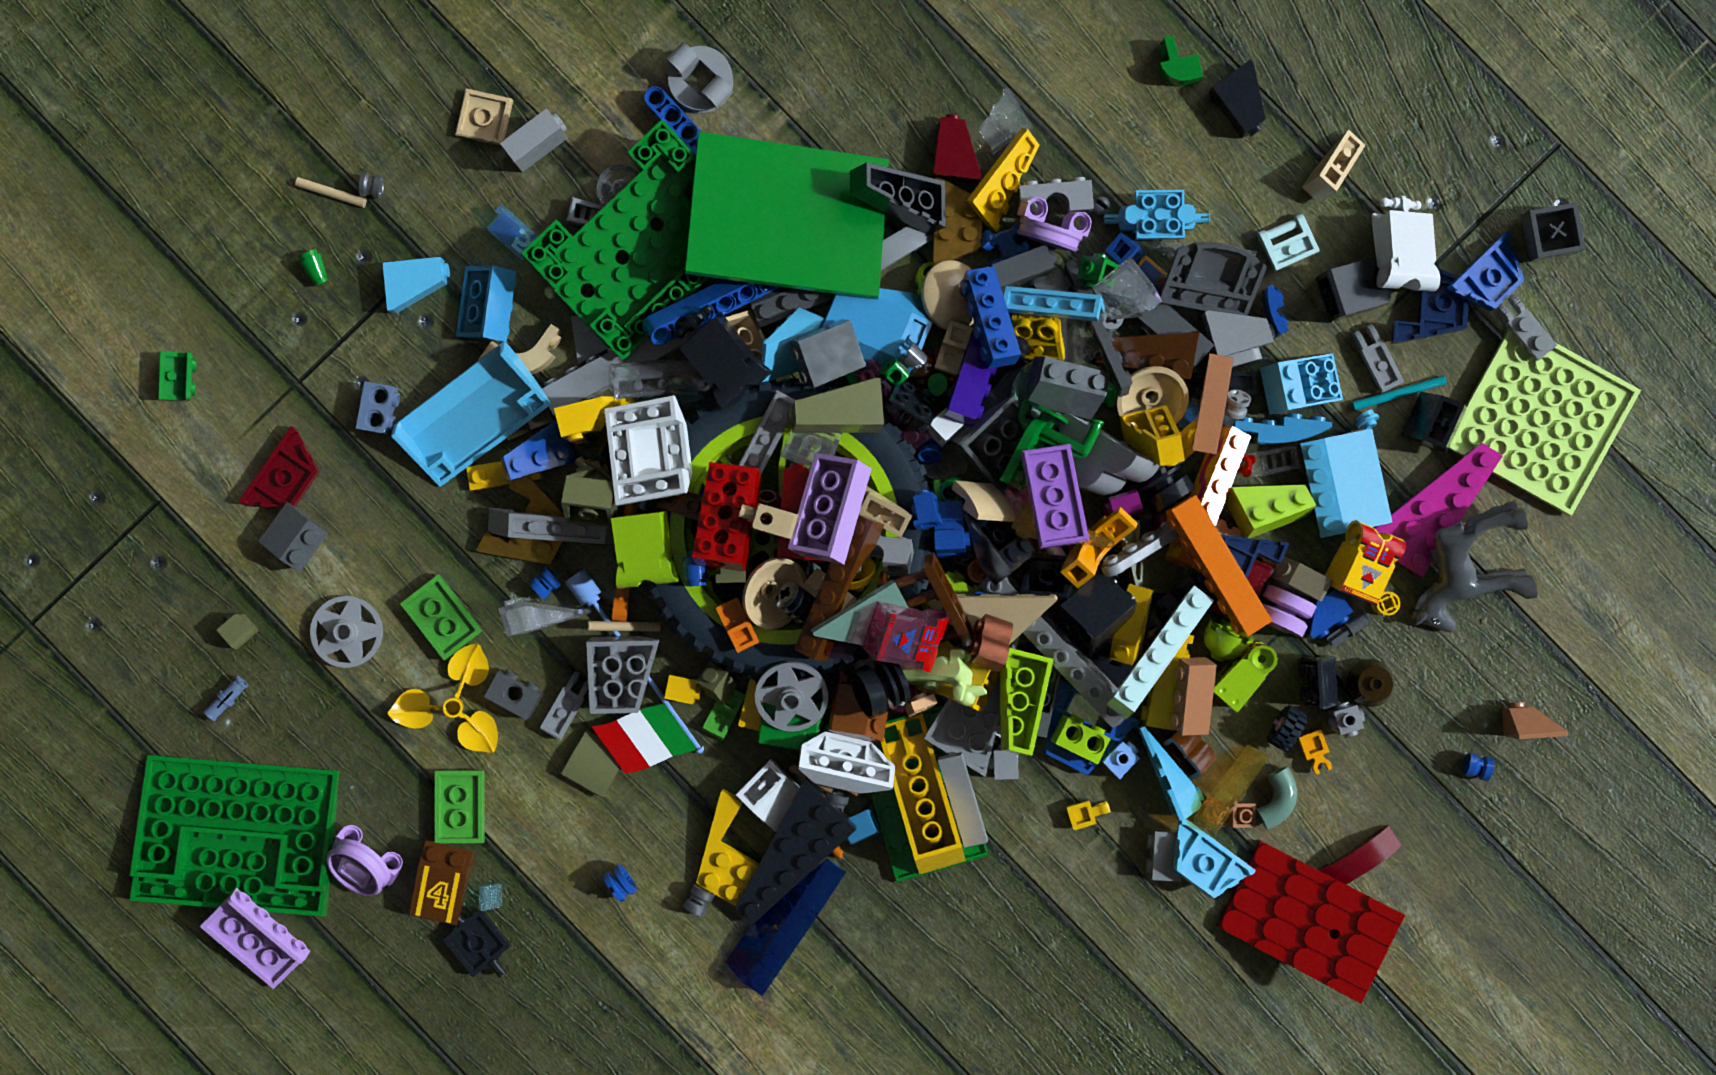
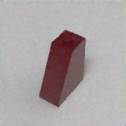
(955, 153)

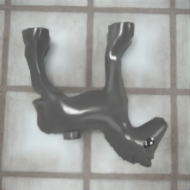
(1458, 573)

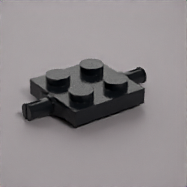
(478, 943)

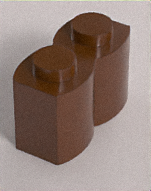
(1190, 753)

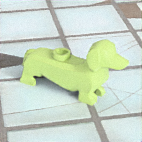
(948, 671)

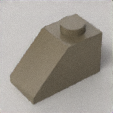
(1301, 579)

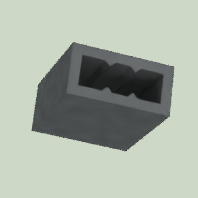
(1025, 267)
(827, 353)

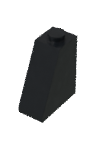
(1241, 99)

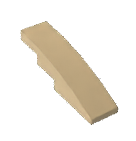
(885, 511)

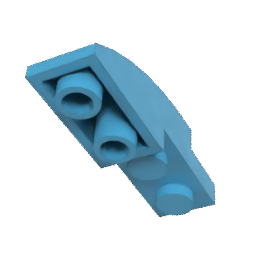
(1289, 430)

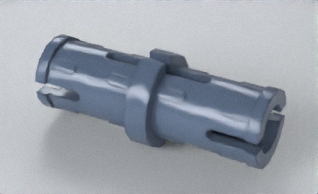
(214, 709)

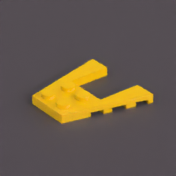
(723, 868)

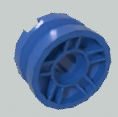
(619, 882)

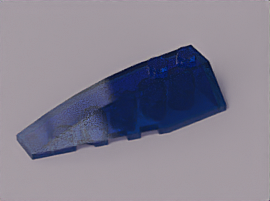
(778, 932)

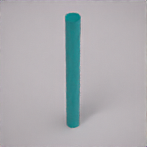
(1398, 393)

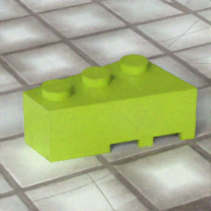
(1268, 507)

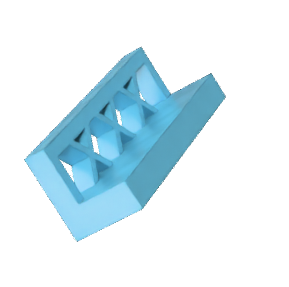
(1053, 303)

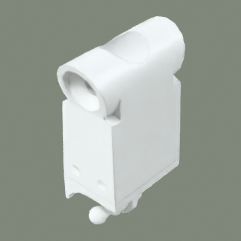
(1405, 246)

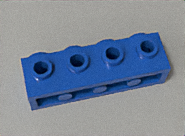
(990, 317)

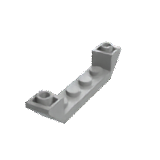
(544, 527)

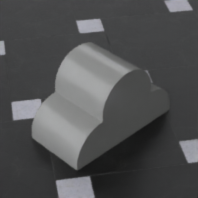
(1108, 462)

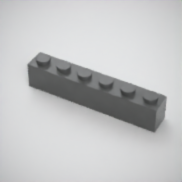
(1165, 320)

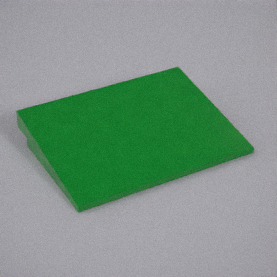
(782, 217)
(234, 827)

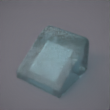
(490, 896)

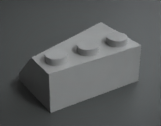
(618, 672)

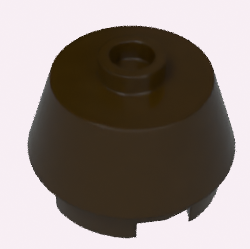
(1370, 682)

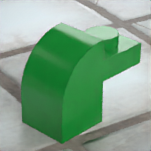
(1177, 70)

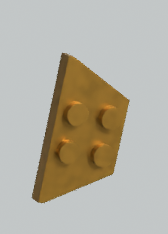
(962, 227)

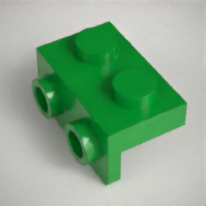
(175, 376)

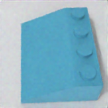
(1345, 482)

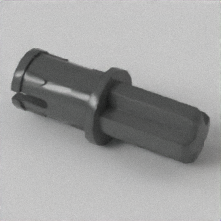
(1348, 629)

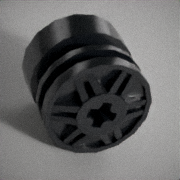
(1165, 488)
(880, 688)

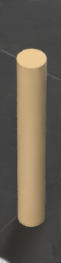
(330, 192)
(622, 626)

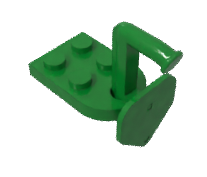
(1040, 431)

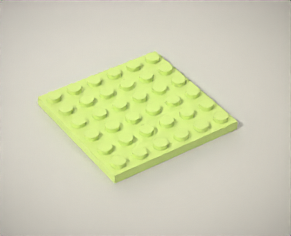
(1545, 419)

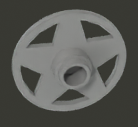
(346, 631)
(791, 696)

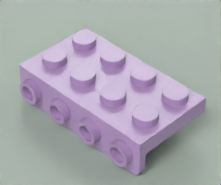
(255, 938)

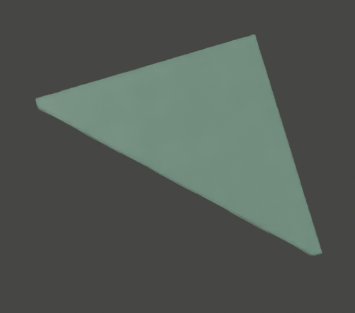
(853, 622)

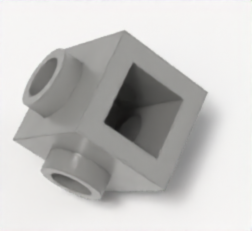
(1338, 716)

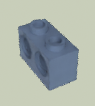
(370, 407)

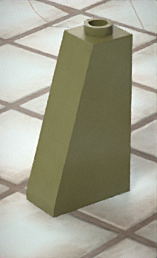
(842, 410)

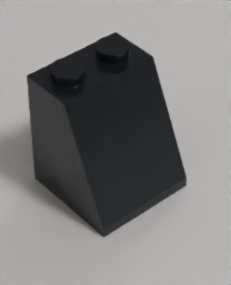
(1352, 289)
(1096, 613)

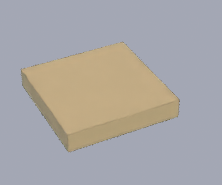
(484, 117)

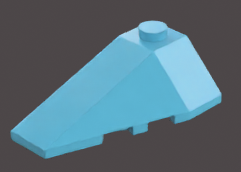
(1178, 790)

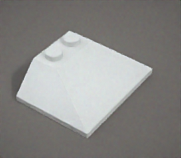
(648, 450)

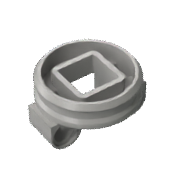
(684, 62)

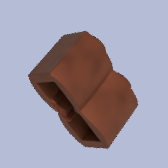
(991, 642)

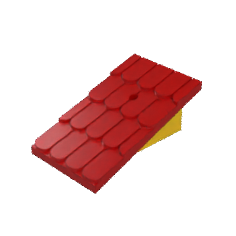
(1311, 921)

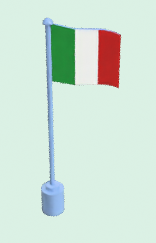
(640, 737)

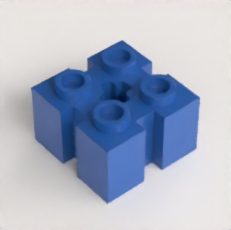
(951, 538)

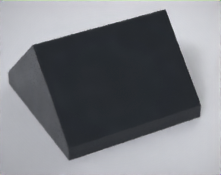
(1044, 577)

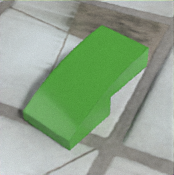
(723, 715)

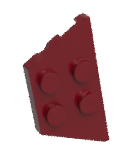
(284, 475)

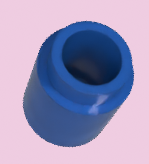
(694, 574)

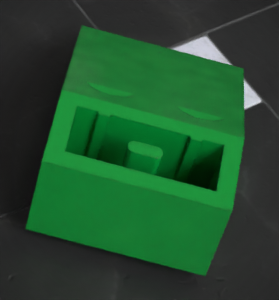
(792, 739)

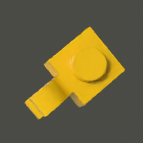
(1084, 814)

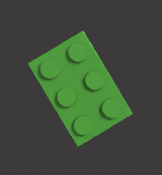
(441, 617)
(459, 806)

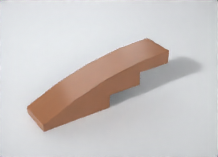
(1212, 403)

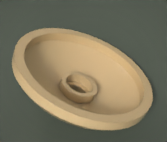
(943, 296)
(1167, 390)
(760, 604)

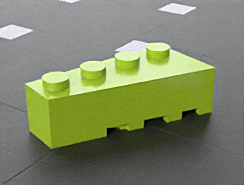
(1022, 699)

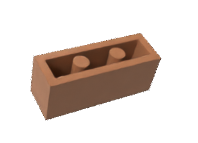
(1193, 696)

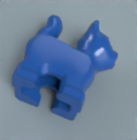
(1005, 242)

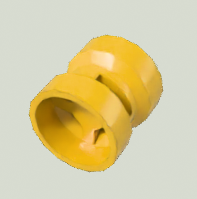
(1383, 603)

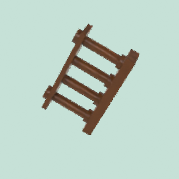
(941, 591)

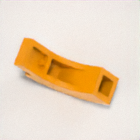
(1084, 559)

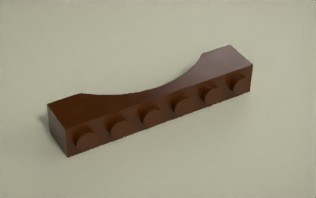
(835, 587)

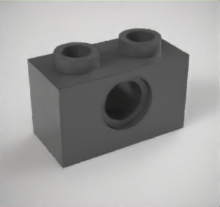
(500, 694)

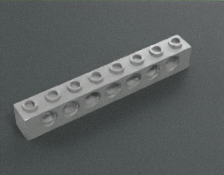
(1066, 654)

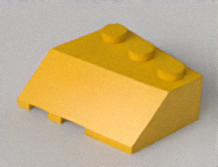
(585, 418)

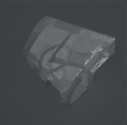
(1004, 122)

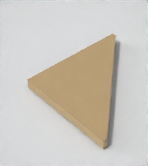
(1017, 609)

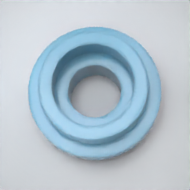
(1367, 420)

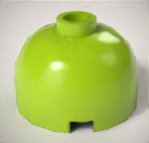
(1223, 642)

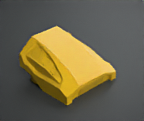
(1042, 335)

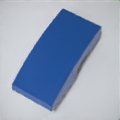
(1272, 301)

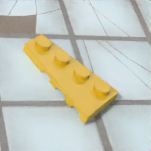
(996, 188)

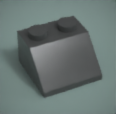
(293, 537)

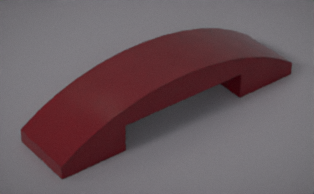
(1364, 857)

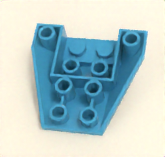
(884, 323)

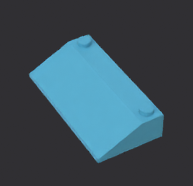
(471, 414)

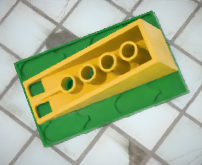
(917, 811)

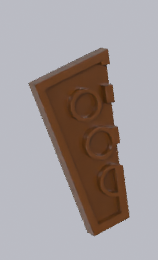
(1170, 350)

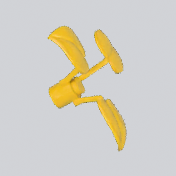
(477, 732)

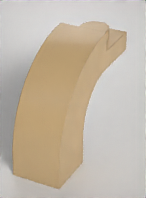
(539, 356)

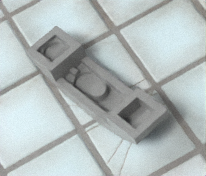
(902, 244)

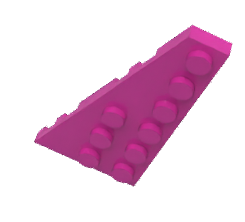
(1439, 506)

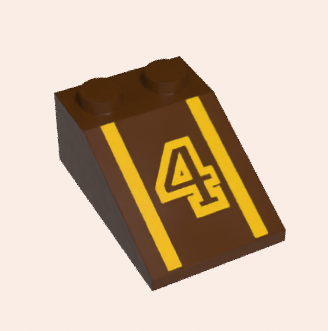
(441, 882)

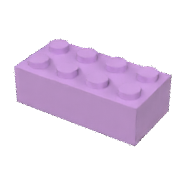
(830, 508)

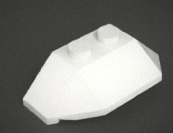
(846, 764)

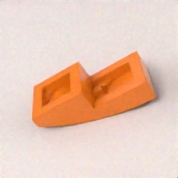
(737, 624)

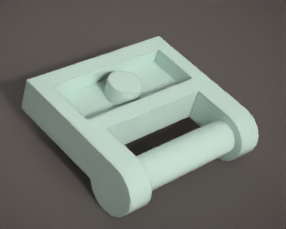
(1292, 249)

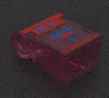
(905, 635)

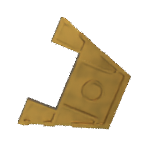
(520, 548)

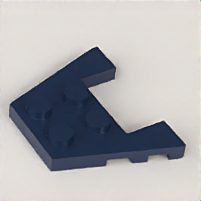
(1438, 314)
(1245, 552)

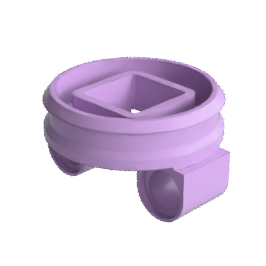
(1063, 237)
(359, 866)

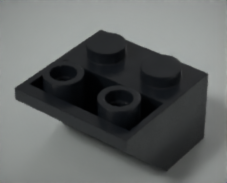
(1434, 421)

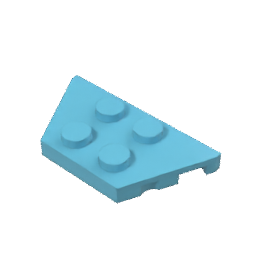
(1206, 861)

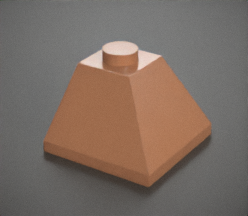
(1528, 723)

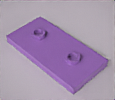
(1054, 496)

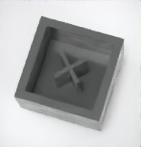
(1553, 232)

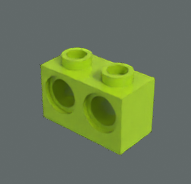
(1078, 742)

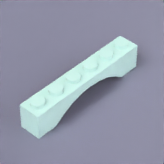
(1160, 652)

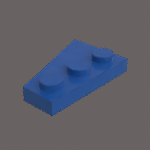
(539, 454)

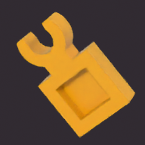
(1313, 747)

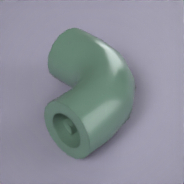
(1283, 798)

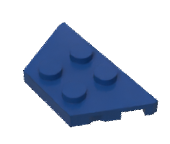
(1490, 275)

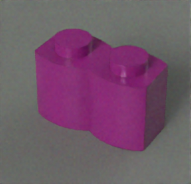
(1128, 501)

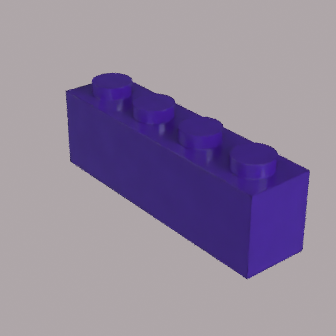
(970, 386)

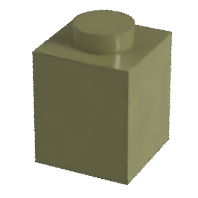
(716, 683)

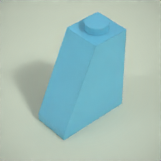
(412, 281)

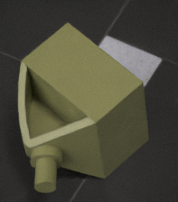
(589, 496)

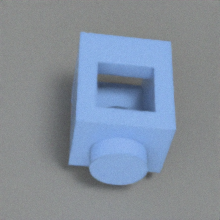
(1112, 762)

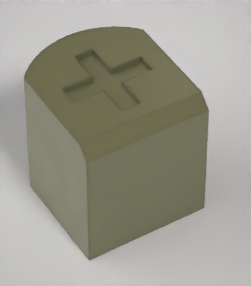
(237, 630)

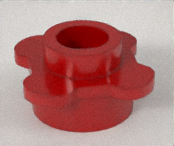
(1246, 469)

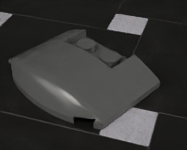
(1213, 278)

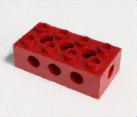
(715, 505)

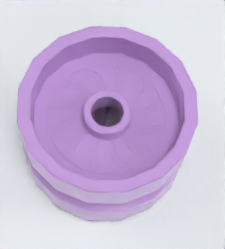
(1285, 609)

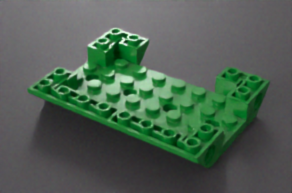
(656, 260)

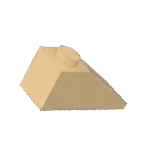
(1334, 167)

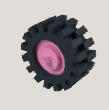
(1287, 728)

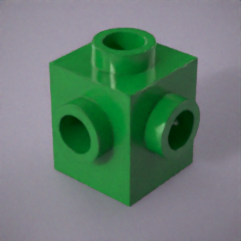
(1093, 268)

